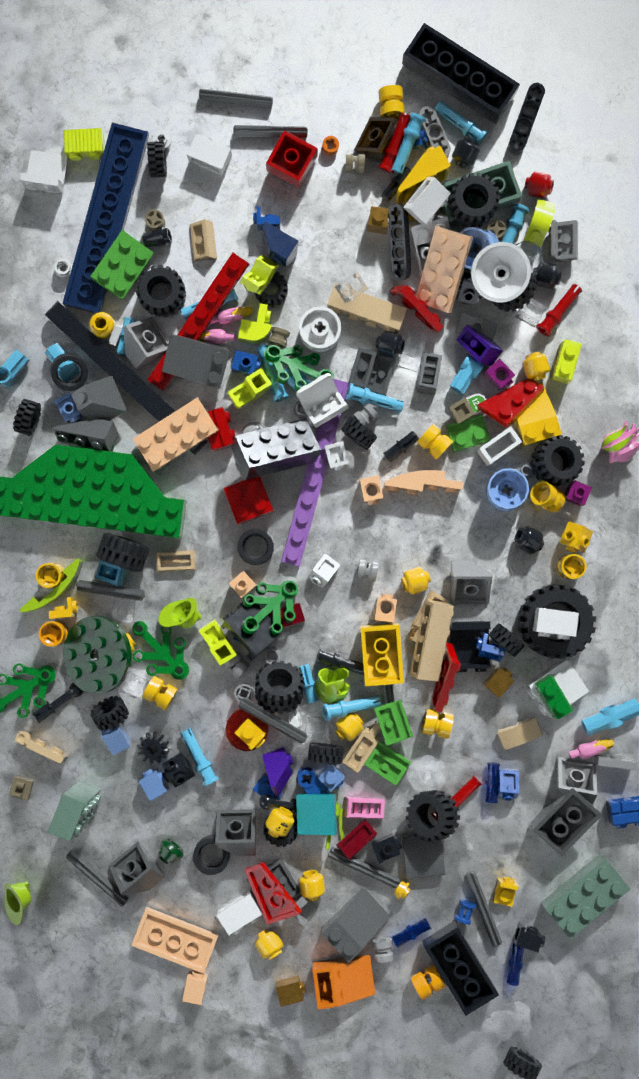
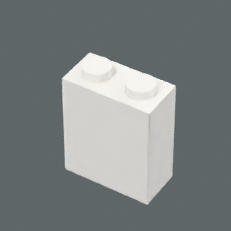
(567, 679)

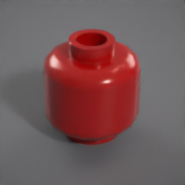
(539, 184)

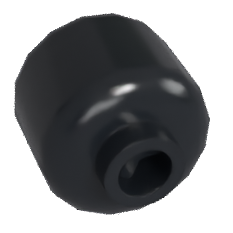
(465, 153)
(548, 275)
(390, 344)
(529, 540)

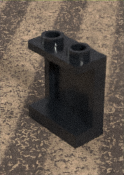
(464, 639)
(255, 642)

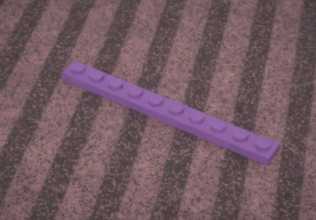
(311, 489)

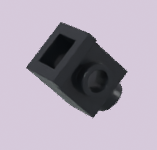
(380, 844)
(528, 937)

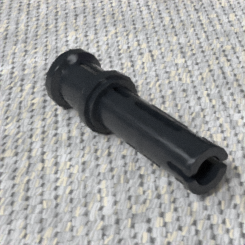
(335, 660)

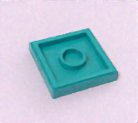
(316, 814)

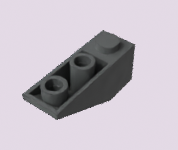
(89, 433)

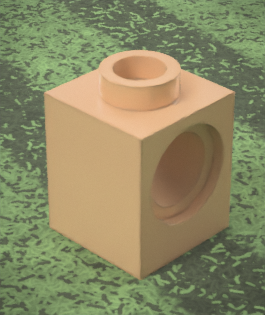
(371, 481)
(242, 584)
(387, 617)
(195, 987)

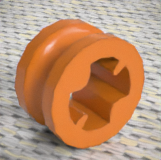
(330, 139)

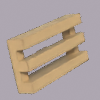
(159, 561)

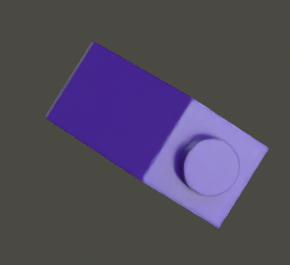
(479, 345)
(278, 768)

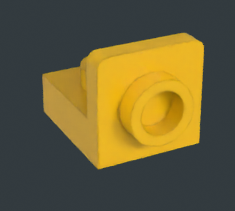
(62, 612)
(250, 734)
(505, 891)

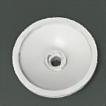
(496, 258)

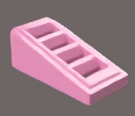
(356, 800)

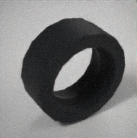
(69, 357)
(241, 545)
(209, 870)

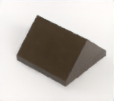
(376, 137)

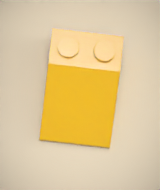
(431, 164)
(537, 422)
(382, 654)

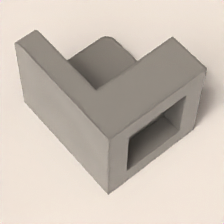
(308, 909)

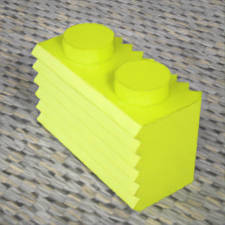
(84, 143)
(566, 361)

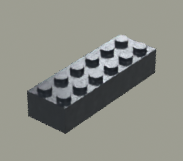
(460, 73)

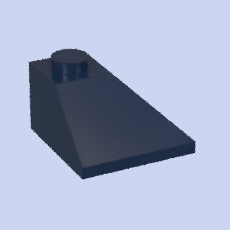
(279, 245)

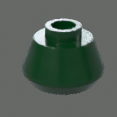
(170, 851)

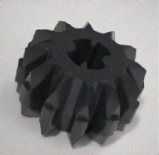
(158, 744)

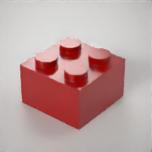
(291, 159)
(248, 500)

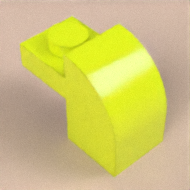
(540, 222)
(259, 275)
(256, 332)
(250, 390)
(218, 642)

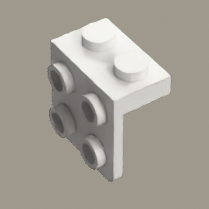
(45, 172)
(321, 400)

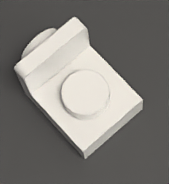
(336, 455)
(323, 571)

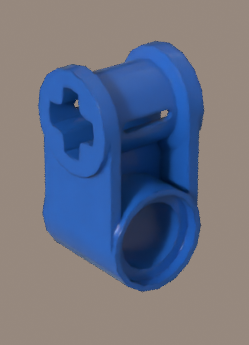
(313, 785)

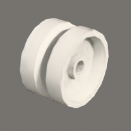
(317, 319)

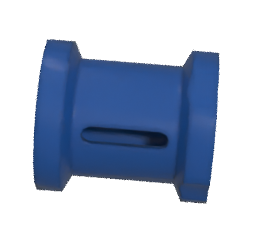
(465, 904)

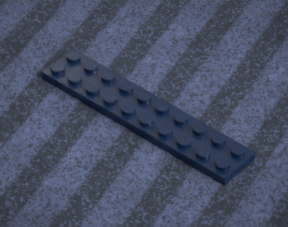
(105, 213)

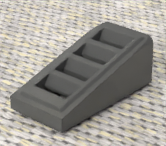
(426, 385)

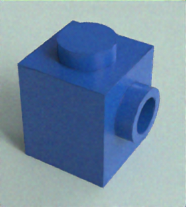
(245, 363)

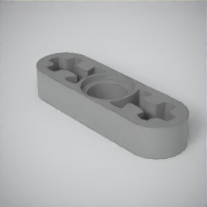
(435, 124)

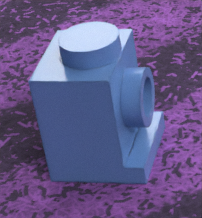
(64, 402)

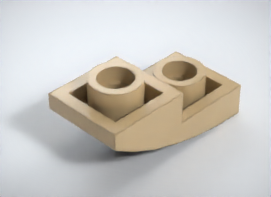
(521, 733)

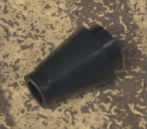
(159, 237)

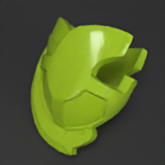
(332, 685)

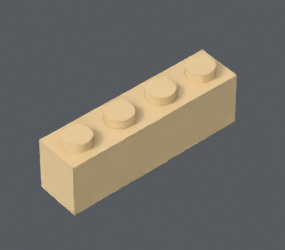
(370, 310)
(431, 640)

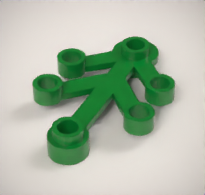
(276, 356)
(272, 604)
(162, 653)
(26, 687)

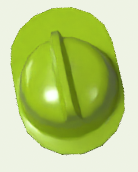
(180, 613)
(16, 900)

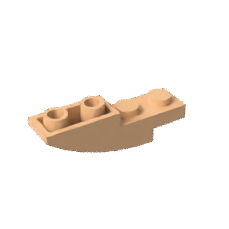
(415, 481)

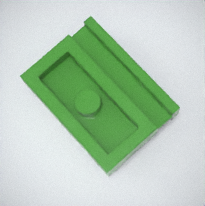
(468, 433)
(393, 722)
(387, 763)

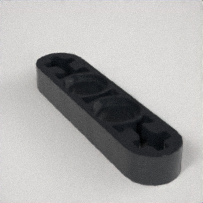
(528, 119)
(396, 242)

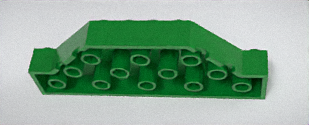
(93, 492)

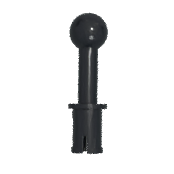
(49, 708)
(267, 802)

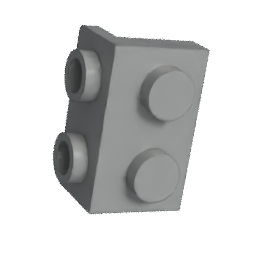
(563, 240)

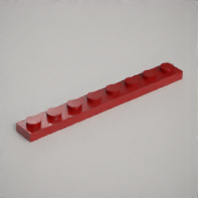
(205, 311)

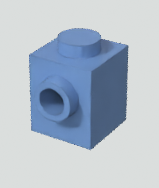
(116, 739)
(331, 777)
(153, 783)

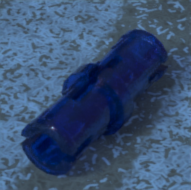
(492, 782)
(411, 932)
(515, 965)

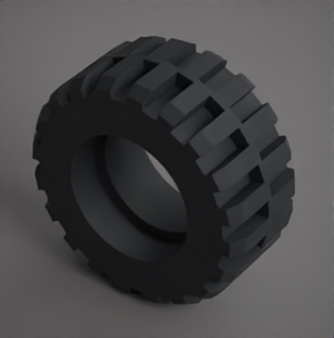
(575, 602)

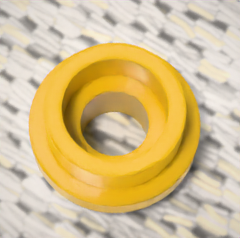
(402, 890)

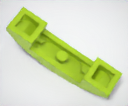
(71, 572)

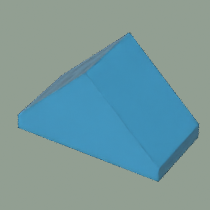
(111, 573)

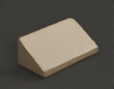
(203, 240)

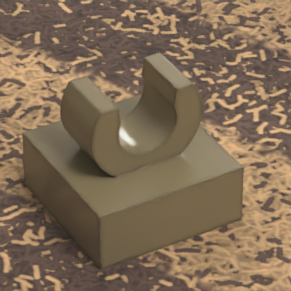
(461, 410)
(21, 788)

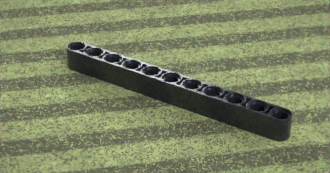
(112, 365)

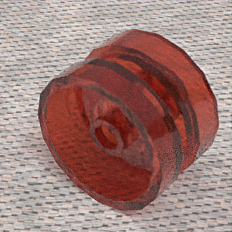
(235, 721)

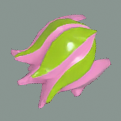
(621, 443)

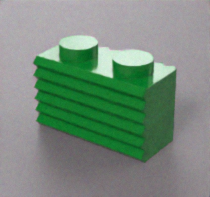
(553, 697)

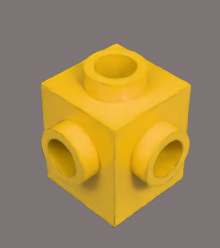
(576, 537)

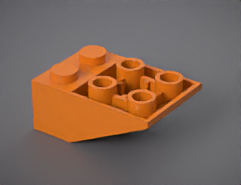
(342, 982)

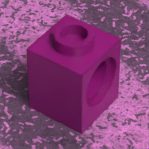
(499, 366)
(577, 493)

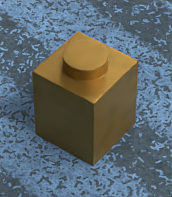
(378, 220)
(499, 681)
(290, 990)

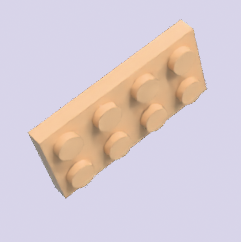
(444, 268)
(175, 434)
(175, 940)

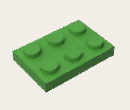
(121, 265)

